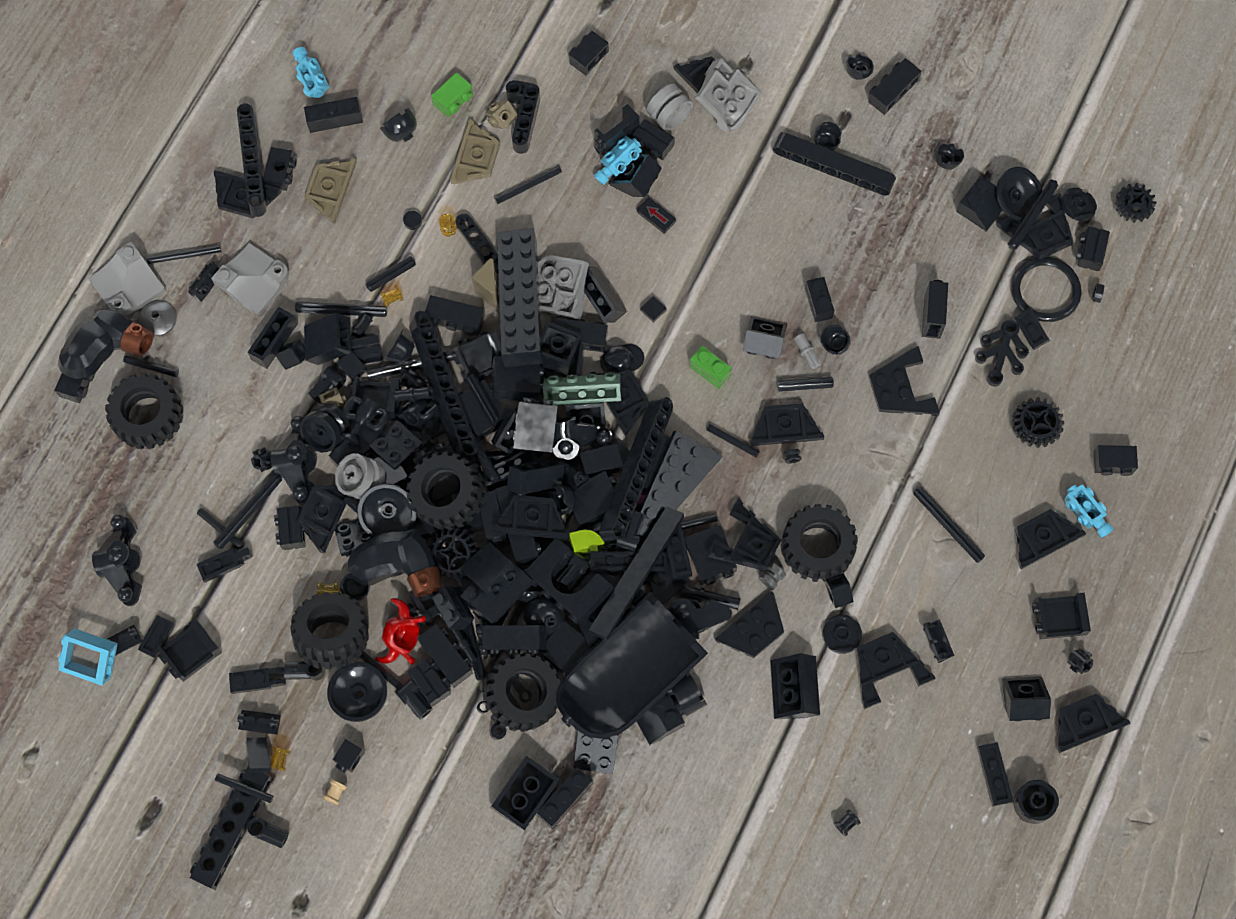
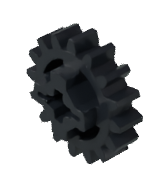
(1136, 197)

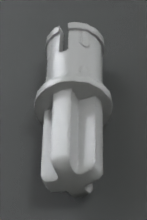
(807, 351)

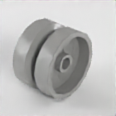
(669, 107)
(358, 474)

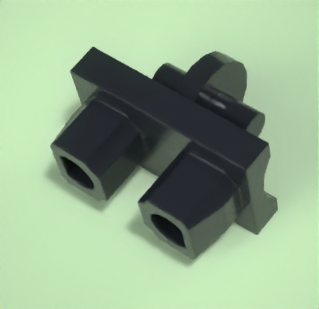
(430, 612)

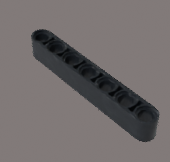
(250, 150)
(834, 164)

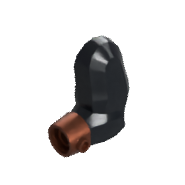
(97, 339)
(394, 555)

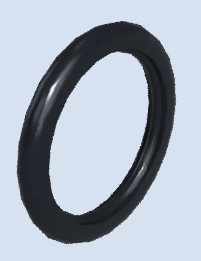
(1066, 269)

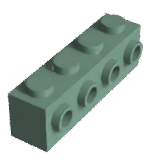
(582, 388)

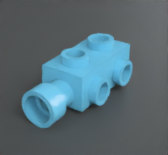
(310, 74)
(618, 156)
(1088, 506)

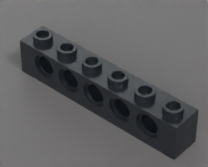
(212, 877)

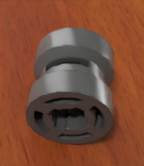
(772, 576)

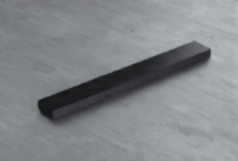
(636, 573)

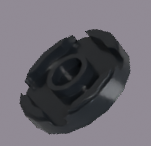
(1078, 204)
(842, 634)

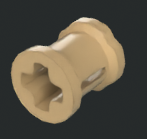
(334, 792)

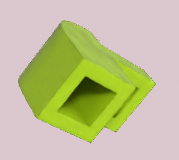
(585, 541)

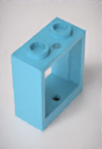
(106, 661)

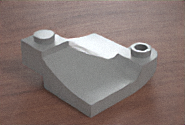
(727, 95)
(252, 279)
(127, 281)
(562, 286)

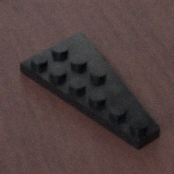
(677, 475)

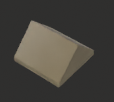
(485, 283)

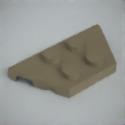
(475, 156)
(329, 187)

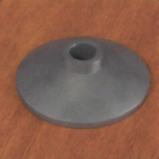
(161, 324)

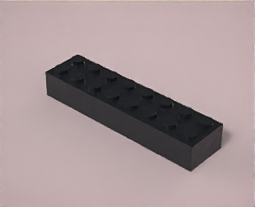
(519, 298)

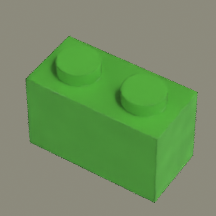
(452, 95)
(710, 367)

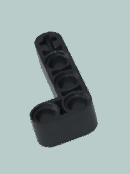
(523, 118)

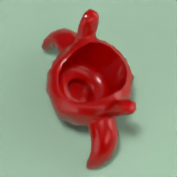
(400, 634)

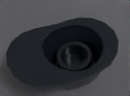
(401, 350)
(622, 358)

